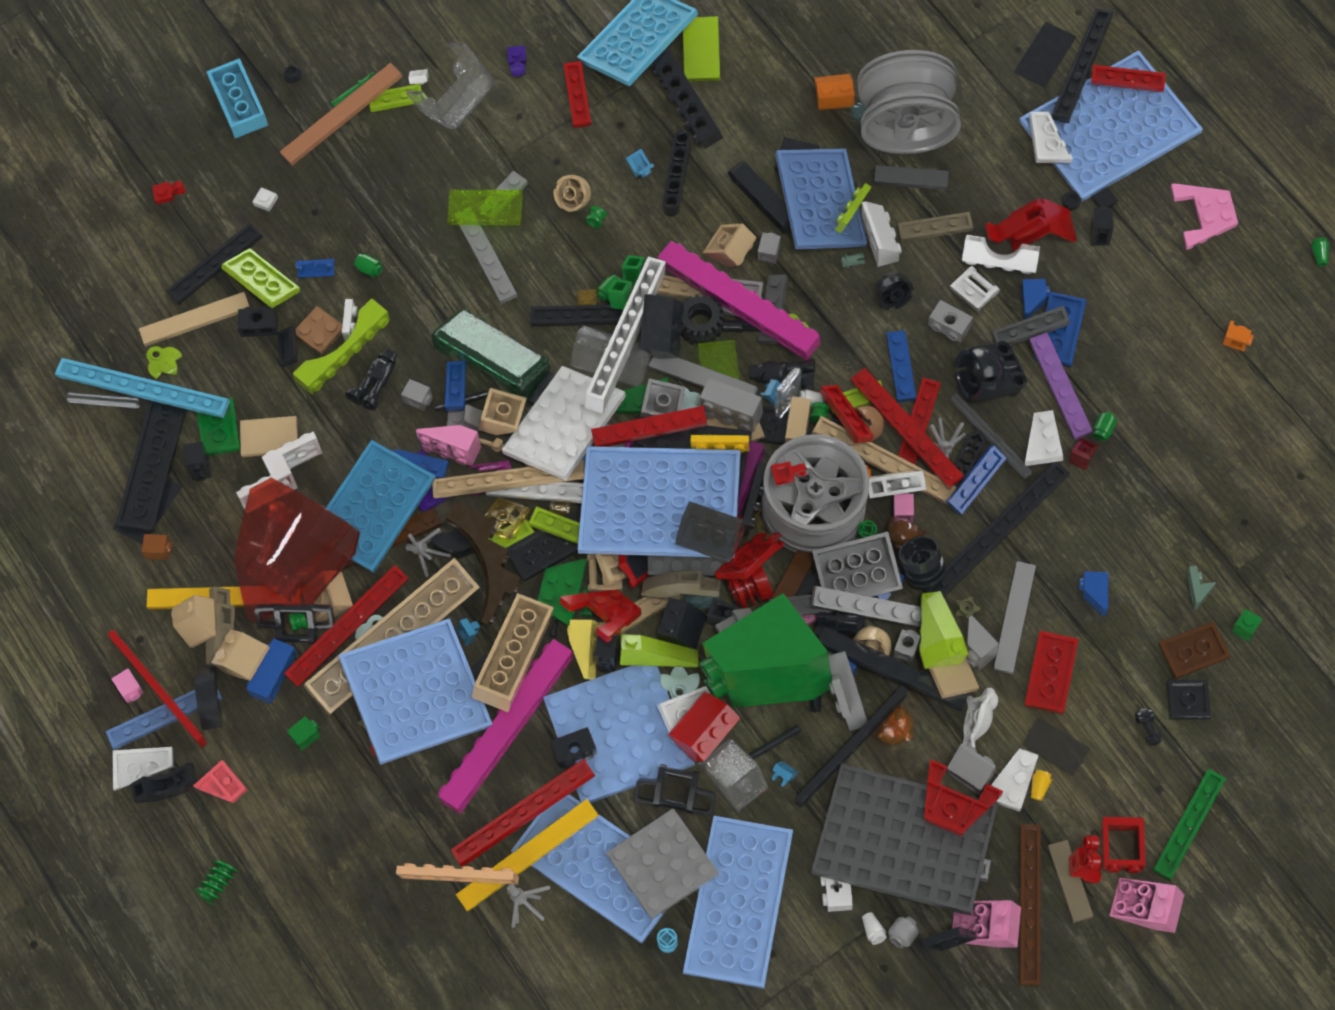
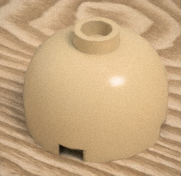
(572, 193)
(874, 638)

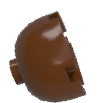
(902, 531)

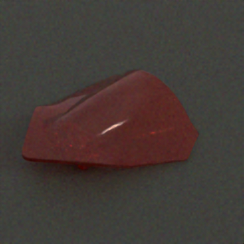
(288, 548)

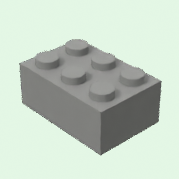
(731, 405)

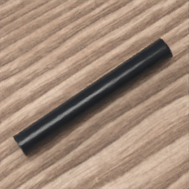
(469, 398)
(775, 742)

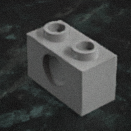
(944, 312)

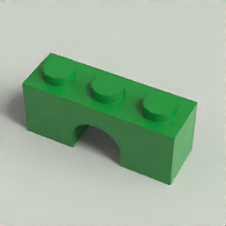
(621, 289)

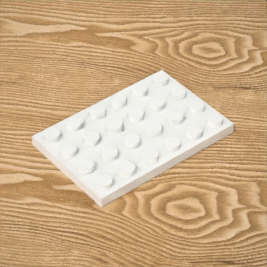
(559, 426)

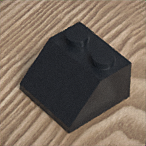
(681, 624)

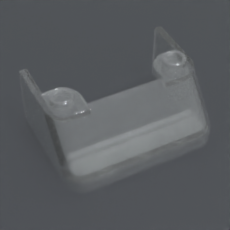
(462, 96)

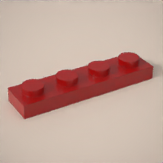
(1128, 78)
(577, 94)
(846, 414)

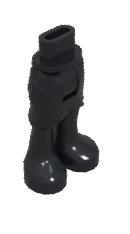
(777, 371)
(378, 372)

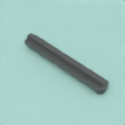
(102, 399)

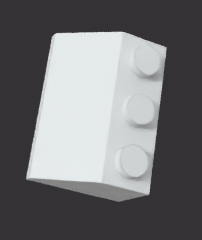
(880, 234)

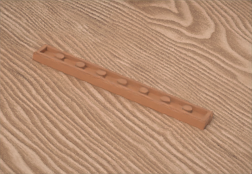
(341, 114)

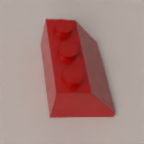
(703, 727)

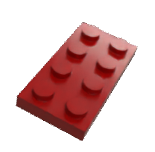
(1051, 672)

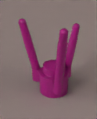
(497, 466)

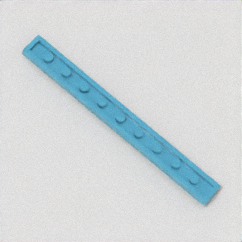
(142, 388)

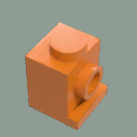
(1238, 337)

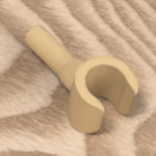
(496, 445)

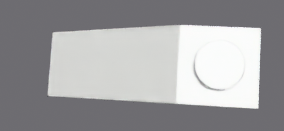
(896, 483)

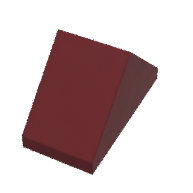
(1083, 453)

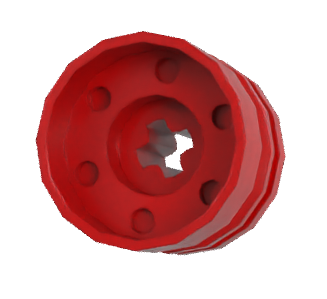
(745, 589)

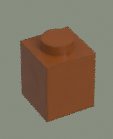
(156, 547)

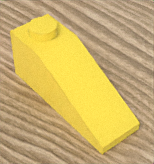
(583, 642)

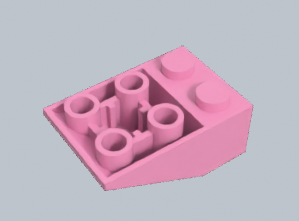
(451, 442)
(1148, 904)
(993, 921)

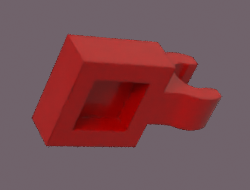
(165, 191)
(784, 472)

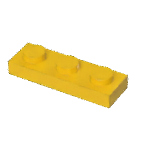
(720, 442)

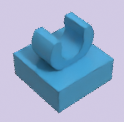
(770, 391)
(467, 631)
(785, 771)

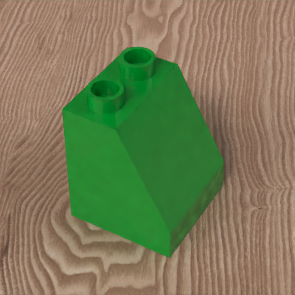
(767, 659)

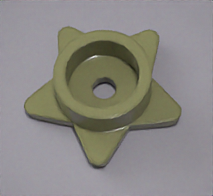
(962, 604)

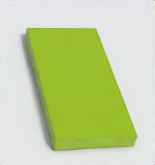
(702, 50)
(260, 278)

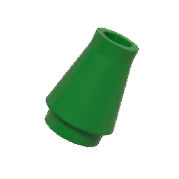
(1321, 251)

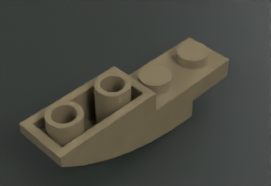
(681, 582)
(223, 620)

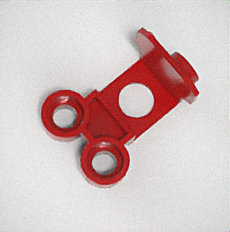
(1087, 861)

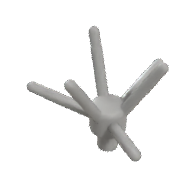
(946, 446)
(420, 548)
(519, 897)

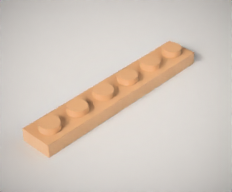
(449, 873)

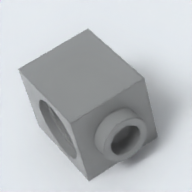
(769, 247)
(416, 395)
(907, 653)

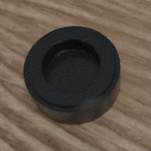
(1071, 200)

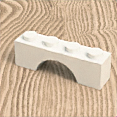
(1023, 259)

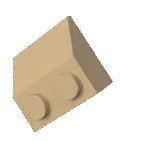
(730, 244)
(501, 412)
(337, 596)
(195, 620)
(240, 655)

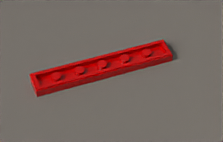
(921, 414)

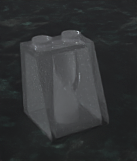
(735, 774)

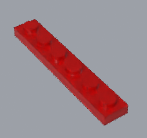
(649, 427)

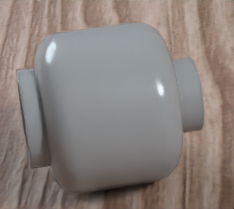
(903, 932)

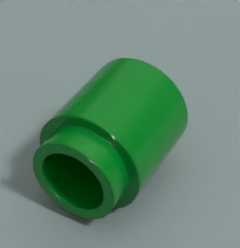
(368, 265)
(602, 290)
(1104, 426)

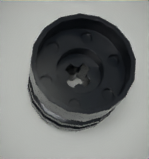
(922, 562)

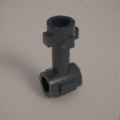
(1146, 716)

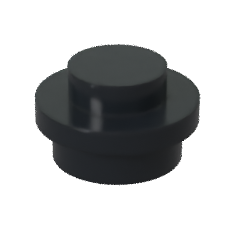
(292, 74)

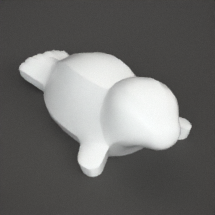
(979, 715)

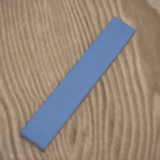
(151, 721)

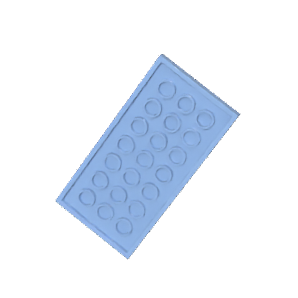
(587, 872)
(741, 905)

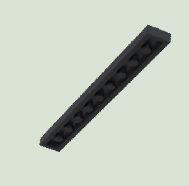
(1000, 528)

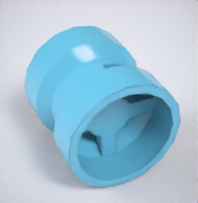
(667, 944)

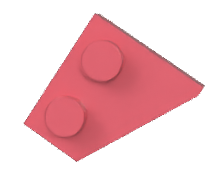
(222, 783)

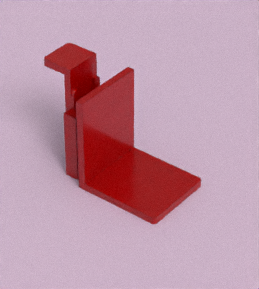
(1033, 223)

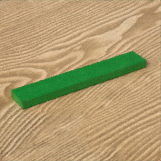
(1189, 825)

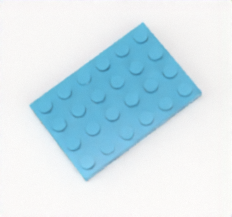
(636, 38)

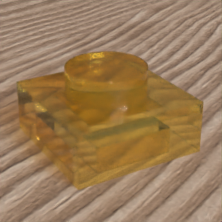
(587, 297)
(560, 508)

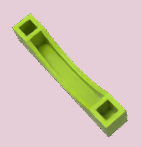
(315, 372)

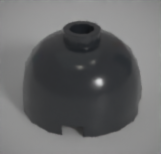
(894, 290)

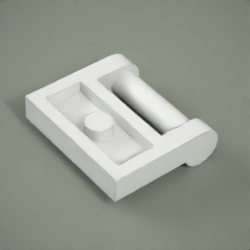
(971, 292)

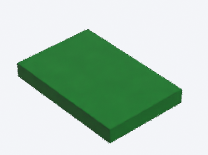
(219, 434)

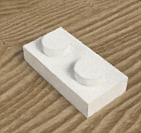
(350, 312)

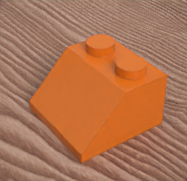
(834, 91)

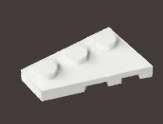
(1046, 141)
(1044, 440)
(675, 708)
(136, 763)
(1015, 779)

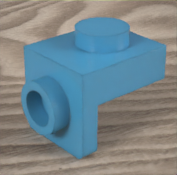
(639, 164)

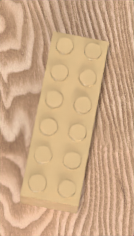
(512, 652)

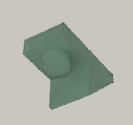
(1198, 591)

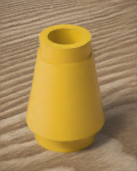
(1040, 783)

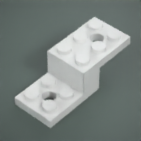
(283, 459)

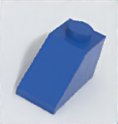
(1033, 296)
(1095, 590)

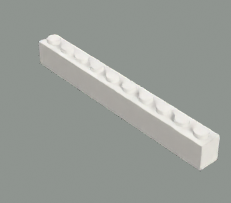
(623, 337)

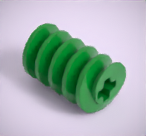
(215, 881)

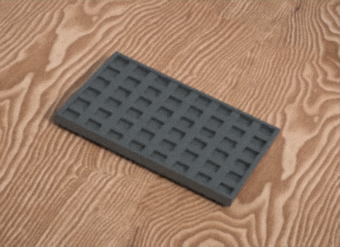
(883, 843)

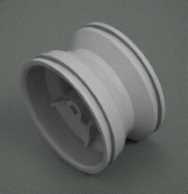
(908, 102)
(828, 458)

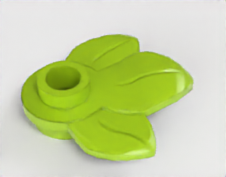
(164, 363)

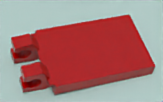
(750, 557)

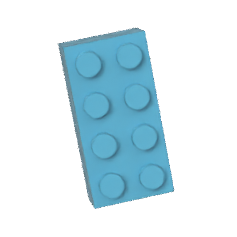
(237, 98)

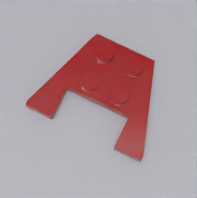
(609, 606)
(953, 809)

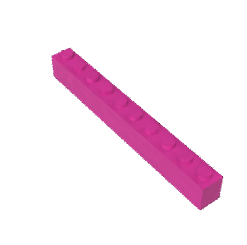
(740, 301)
(505, 727)

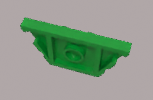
(559, 582)

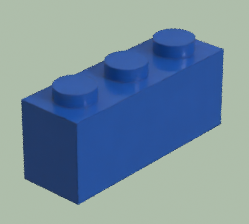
(271, 671)

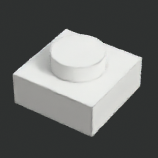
(418, 76)
(265, 199)

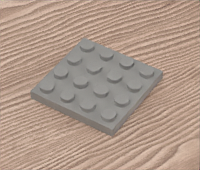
(662, 863)

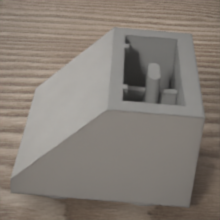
(971, 768)

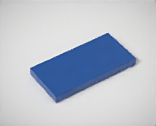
(1066, 338)

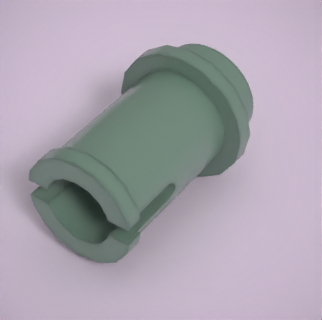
(851, 260)

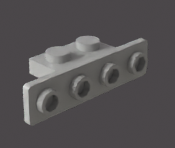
(846, 691)

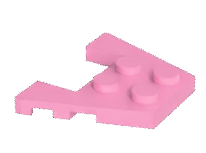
(1213, 209)

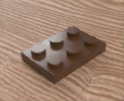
(1194, 650)

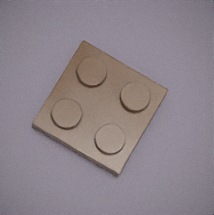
(319, 330)

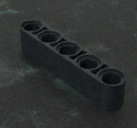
(677, 180)
(761, 195)

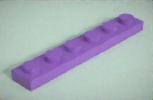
(1060, 386)

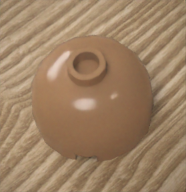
(872, 419)

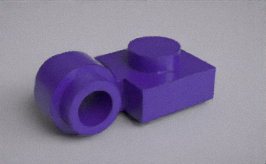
(517, 60)

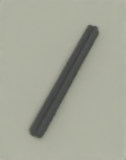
(990, 435)

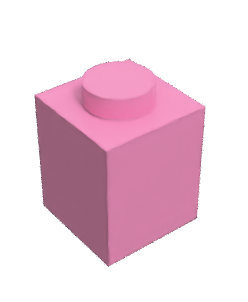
(904, 507)
(127, 686)

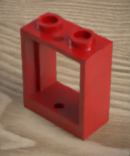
(1122, 824)

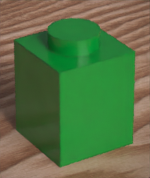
(1247, 625)
(304, 733)

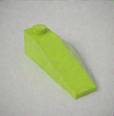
(940, 635)
(648, 651)

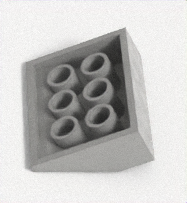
(859, 566)

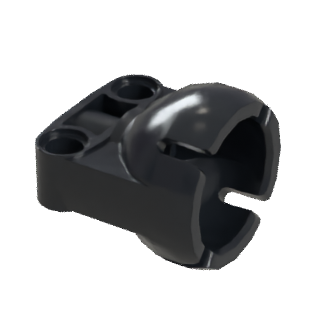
(989, 372)

